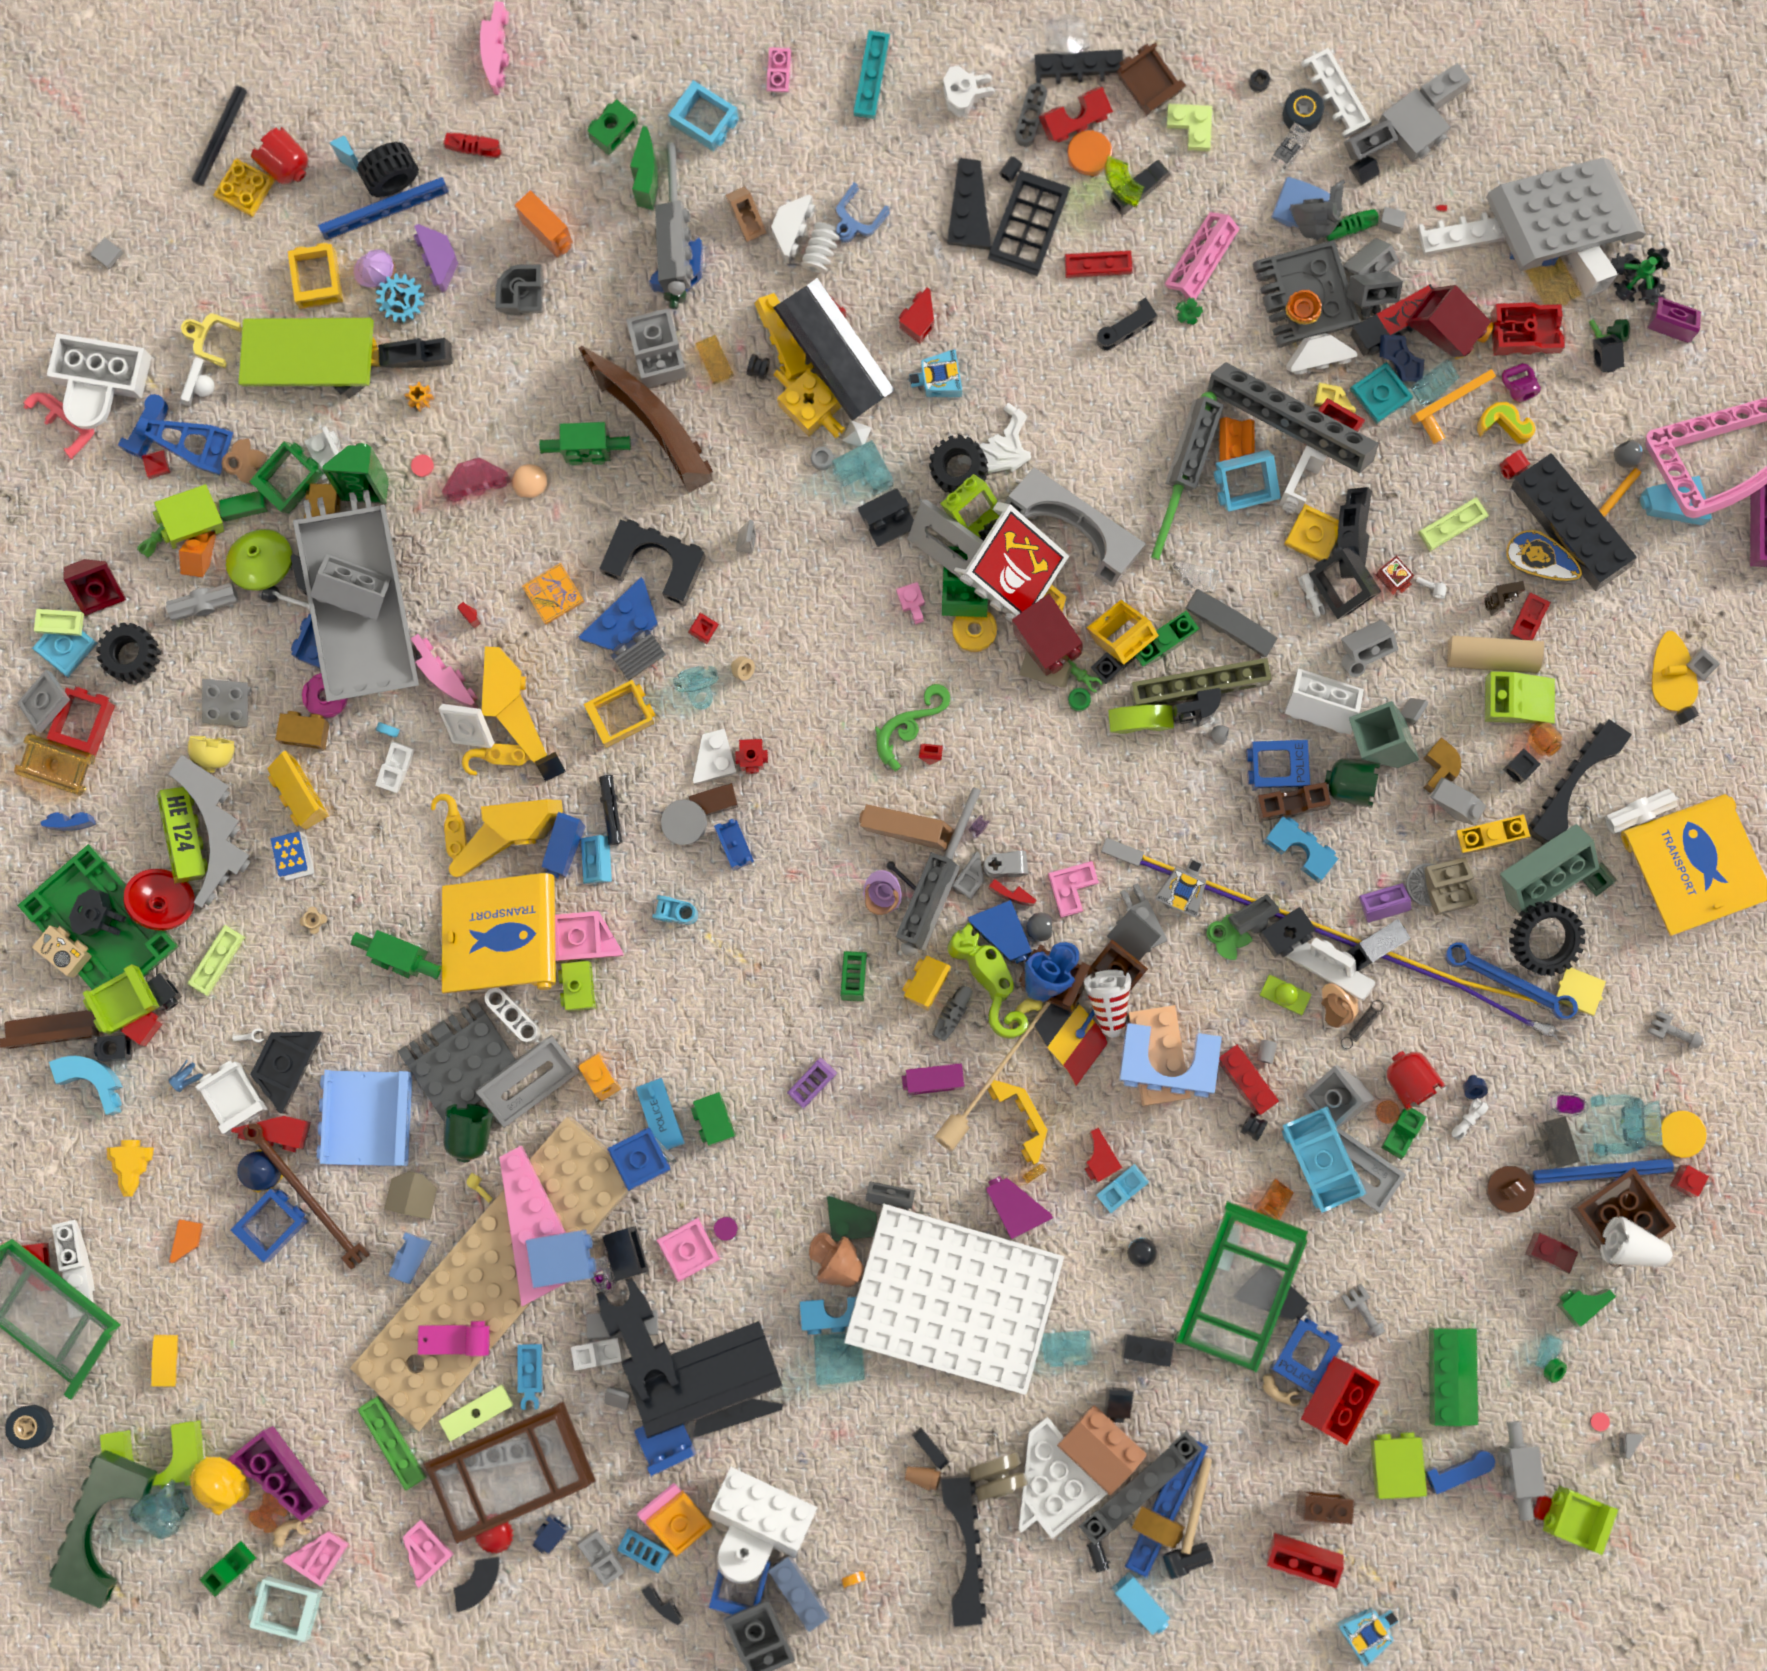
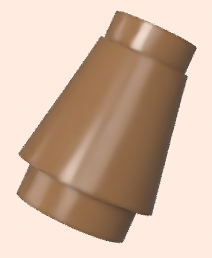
(924, 1477)

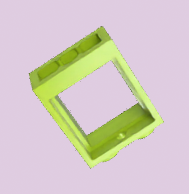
(970, 489)

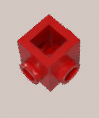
(748, 748)

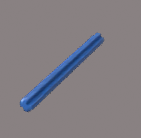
(1601, 1171)

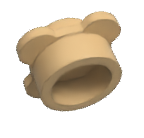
(319, 920)

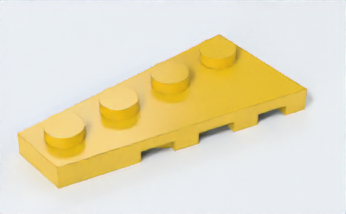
(789, 350)

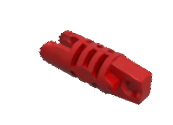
(472, 144)

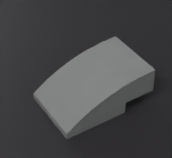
(656, 348)

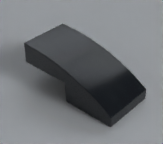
(667, 1609)

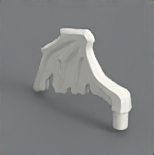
(1005, 452)

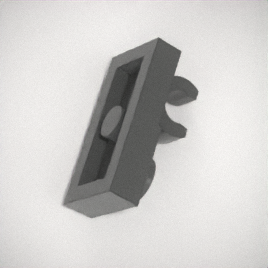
(890, 1195)

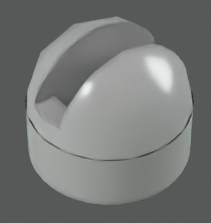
(1220, 734)

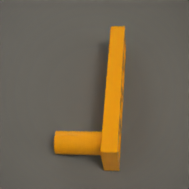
(1426, 414)

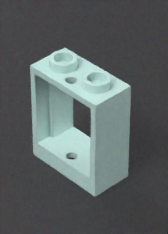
(309, 1613)

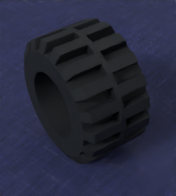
(387, 169)
(950, 449)
(141, 665)

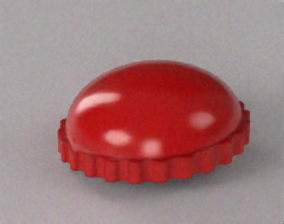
(496, 1539)

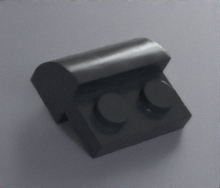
(1202, 707)

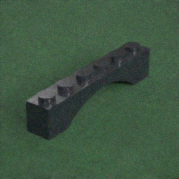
(1606, 743)
(966, 1601)

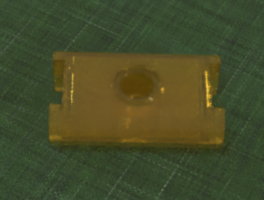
(38, 760)

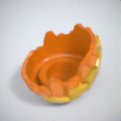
(1303, 307)

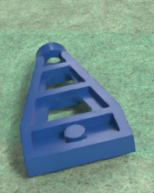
(215, 449)

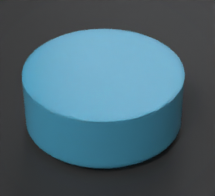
(388, 730)

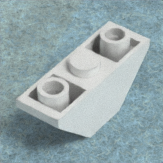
(791, 225)
(1319, 352)

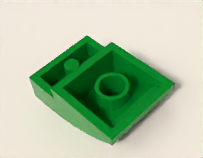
(644, 171)
(960, 598)

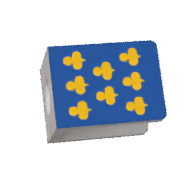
(292, 856)

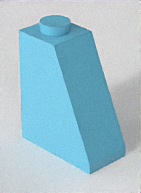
(1660, 503)
(1141, 1604)

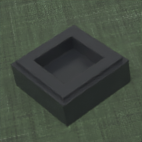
(550, 766)

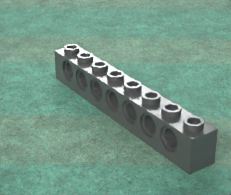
(1293, 417)

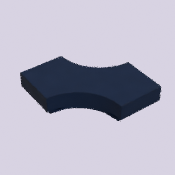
(1396, 351)

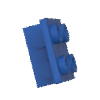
(665, 1448)

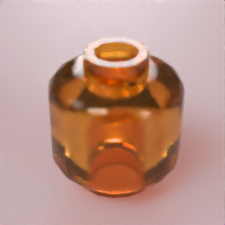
(1544, 739)

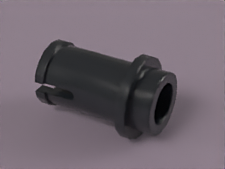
(1098, 1557)

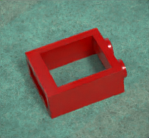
(99, 727)

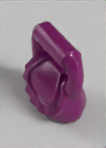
(1524, 387)

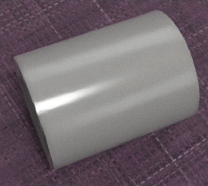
(1266, 1051)

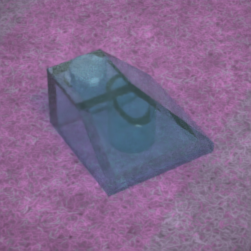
(837, 1360)

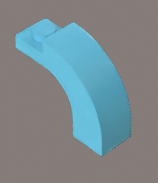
(104, 1078)

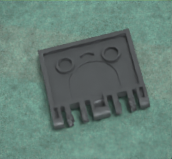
(1311, 269)
(460, 1061)

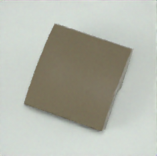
(1450, 886)

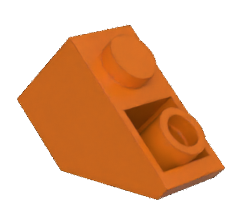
(197, 554)

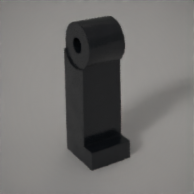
(1149, 179)
(1128, 327)

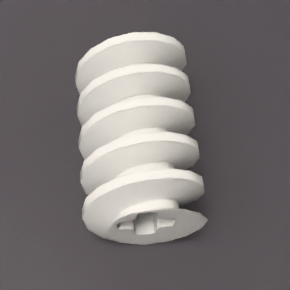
(819, 248)

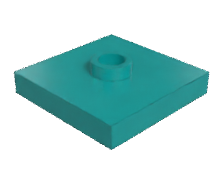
(1381, 393)

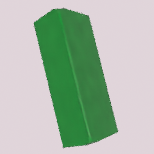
(242, 506)

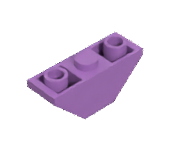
(437, 254)

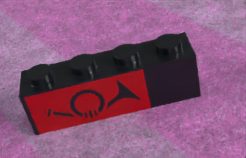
(1387, 322)

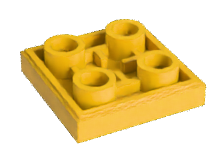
(244, 187)

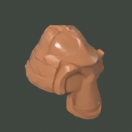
(837, 1261)

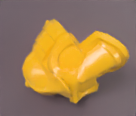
(218, 1484)

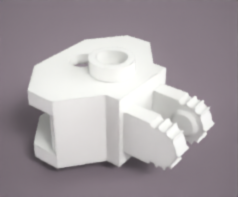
(962, 91)

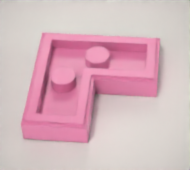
(1067, 882)

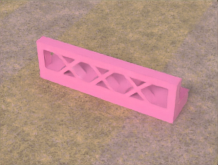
(1206, 255)

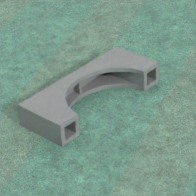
(1114, 545)

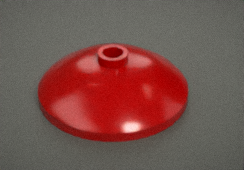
(158, 889)

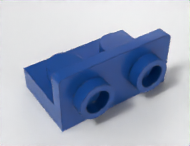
(305, 646)

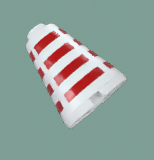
(1110, 999)

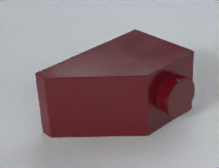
(1551, 1252)

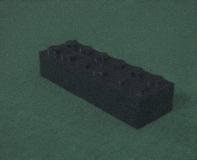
(1573, 521)

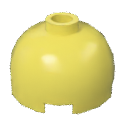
(210, 752)

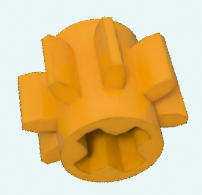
(423, 400)

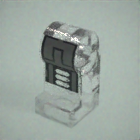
(1291, 146)

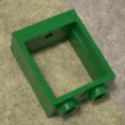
(261, 478)

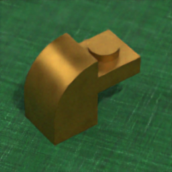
(1445, 761)
(1158, 1527)

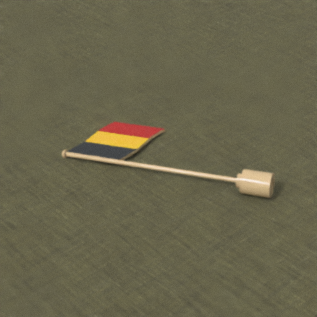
(1057, 1032)

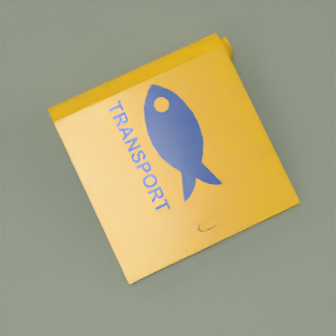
(1697, 863)
(500, 933)

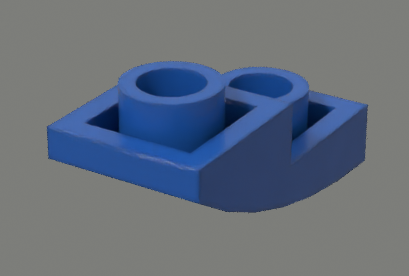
(62, 822)

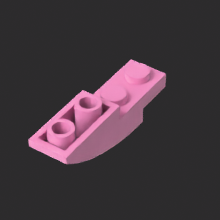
(492, 49)
(446, 680)

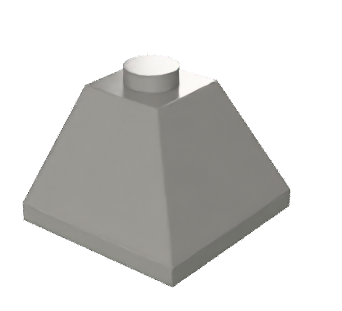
(1341, 1093)

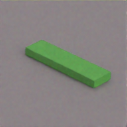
(392, 1443)

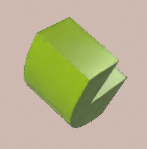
(1141, 717)

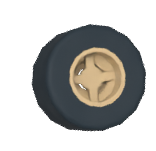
(20, 1428)

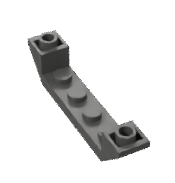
(1141, 1488)

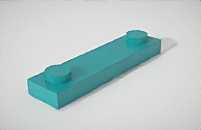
(871, 74)

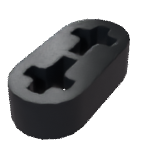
(930, 1448)

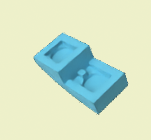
(1122, 1188)

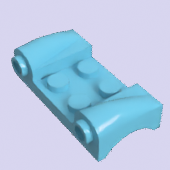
(1323, 1159)

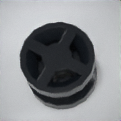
(758, 366)
(1254, 1126)

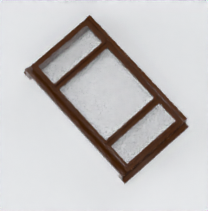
(510, 1472)

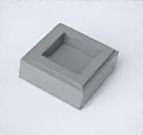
(106, 253)

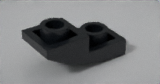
(1109, 667)

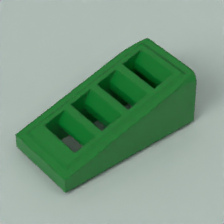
(851, 995)

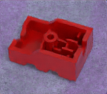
(1526, 328)

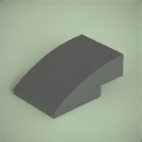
(759, 1638)

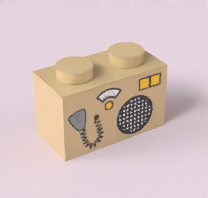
(62, 951)

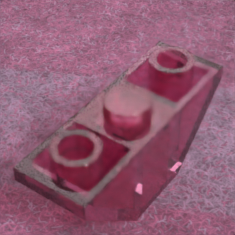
(474, 478)

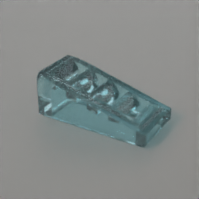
(1424, 391)

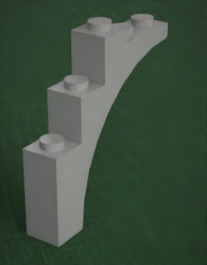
(224, 855)

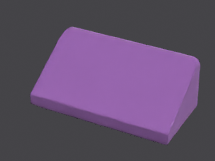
(1385, 902)

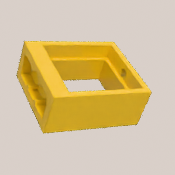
(318, 296)
(1131, 641)
(608, 697)

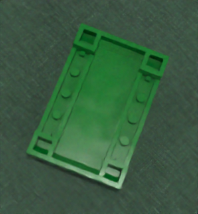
(110, 953)

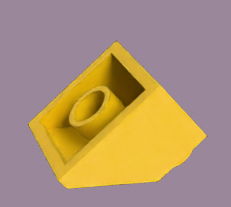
(927, 982)

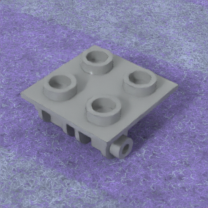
(225, 702)

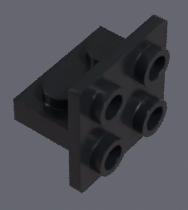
(887, 517)

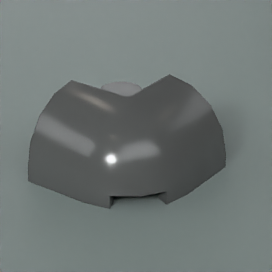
(520, 290)

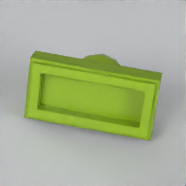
(1285, 995)

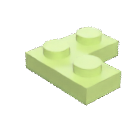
(1195, 119)

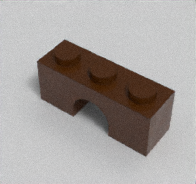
(1296, 802)

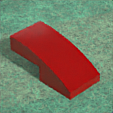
(1530, 617)
(1019, 896)

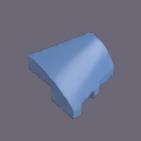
(409, 1257)

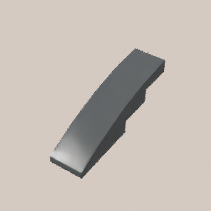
(1231, 622)

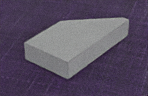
(970, 878)

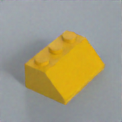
(296, 791)

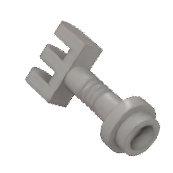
(1664, 1027)
(1358, 1302)

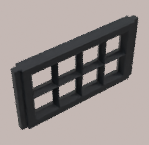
(1015, 261)

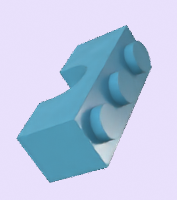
(1318, 859)
(816, 1318)

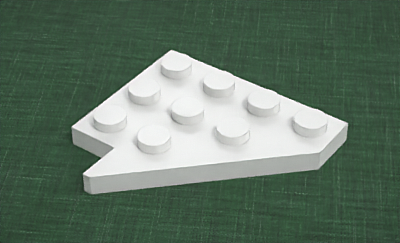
(1056, 1485)

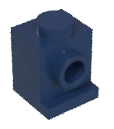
(549, 1534)

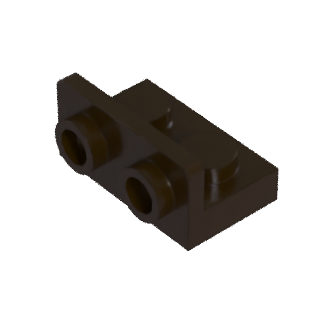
(1502, 595)

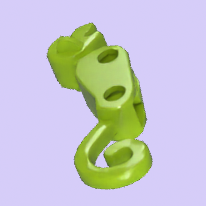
(991, 975)

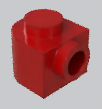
(1514, 464)

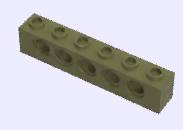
(1185, 685)

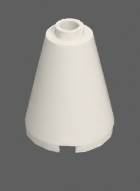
(1633, 1245)

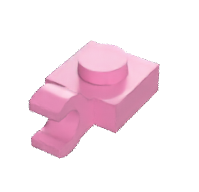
(912, 599)

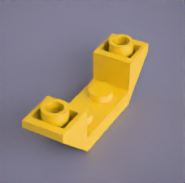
(1033, 1147)

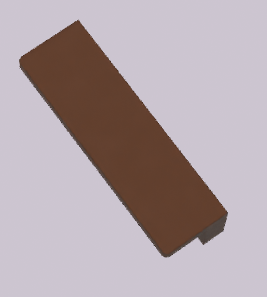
(49, 1029)

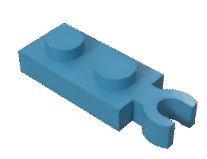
(530, 1373)

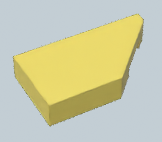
(1333, 393)

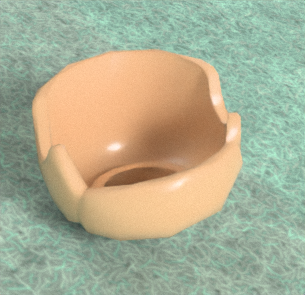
(529, 481)

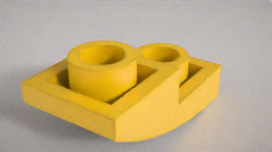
(164, 1360)

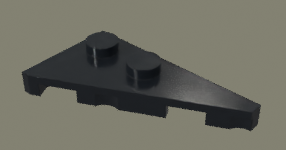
(735, 1415)

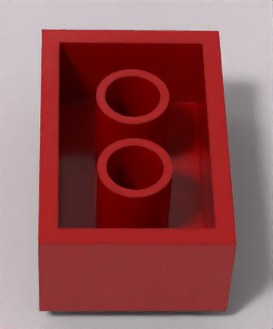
(1340, 1400)

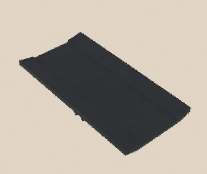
(834, 349)
(709, 1379)

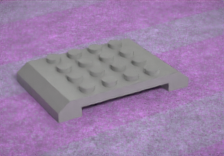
(1564, 212)

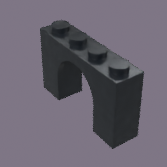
(631, 539)

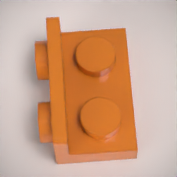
(1236, 438)

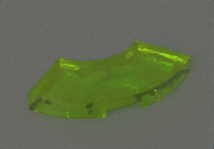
(1121, 181)

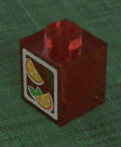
(1395, 576)

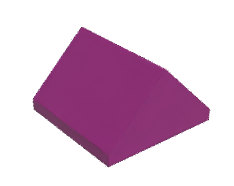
(1675, 320)

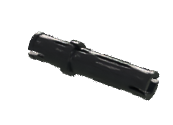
(611, 815)

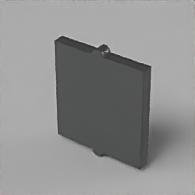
(1134, 935)

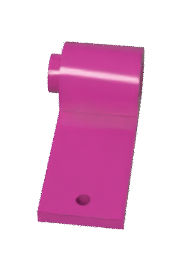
(454, 1339)

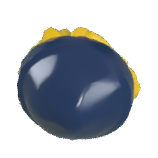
(258, 1172)

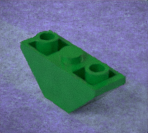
(1170, 637)

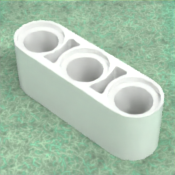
(502, 1011)

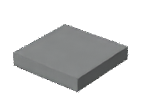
(43, 701)

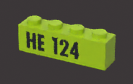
(181, 835)

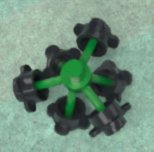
(1631, 266)

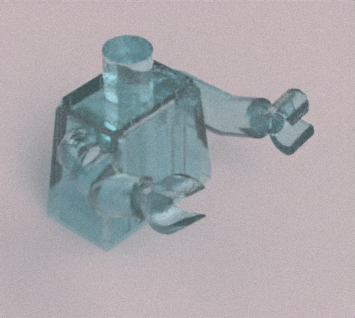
(1639, 1123)

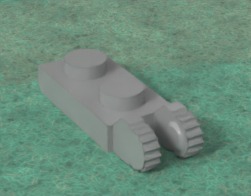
(1145, 911)

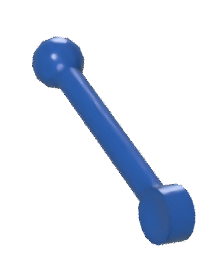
(1080, 1033)

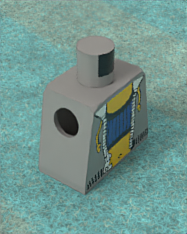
(1184, 888)

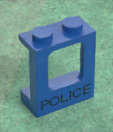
(1299, 764)
(1296, 1372)

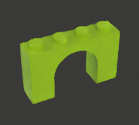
(186, 1445)

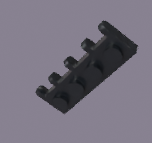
(1079, 64)

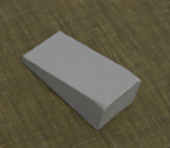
(746, 538)

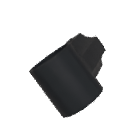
(1181, 1564)

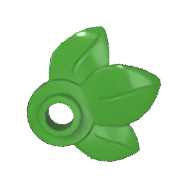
(1230, 938)

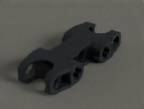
(645, 1357)

